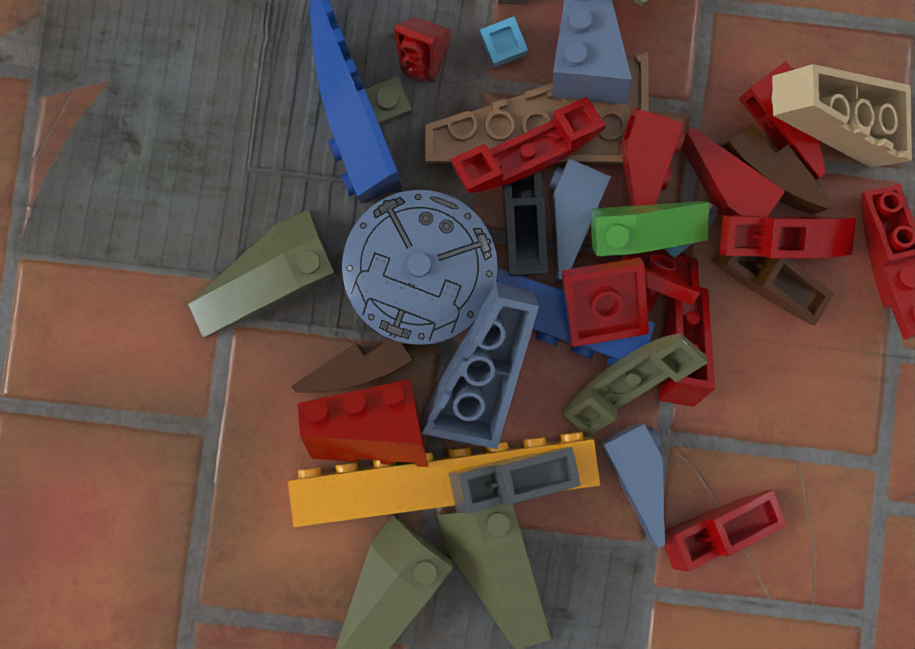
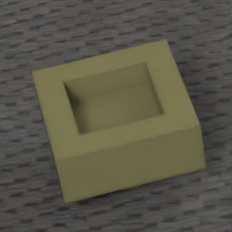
(389, 101)

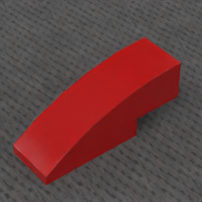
(723, 531)

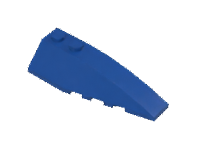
(349, 111)

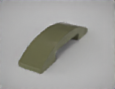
(630, 377)

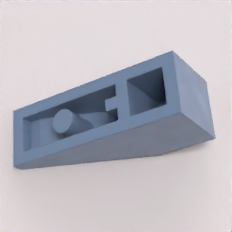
(575, 193)
(639, 470)

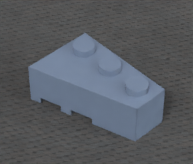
(591, 54)

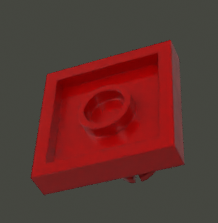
(669, 276)
(606, 301)

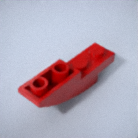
(787, 236)
(891, 251)

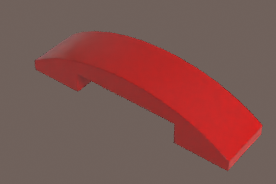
(531, 151)

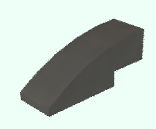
(514, 480)

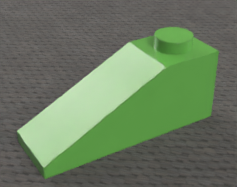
(647, 227)

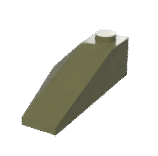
(272, 271)
(496, 565)
(393, 586)

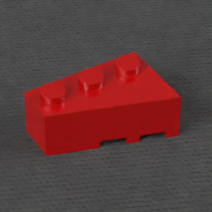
(365, 425)

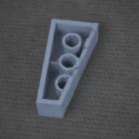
(482, 376)

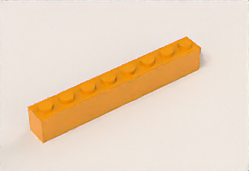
(405, 487)

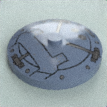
(419, 267)

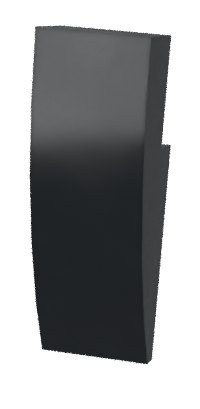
(525, 226)

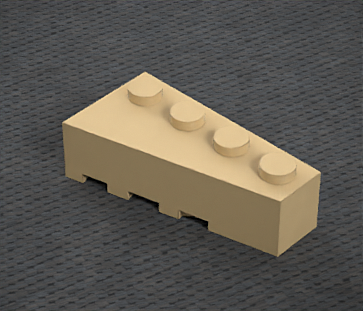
(848, 112)

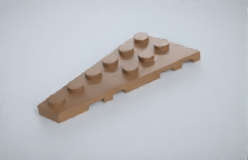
(534, 108)

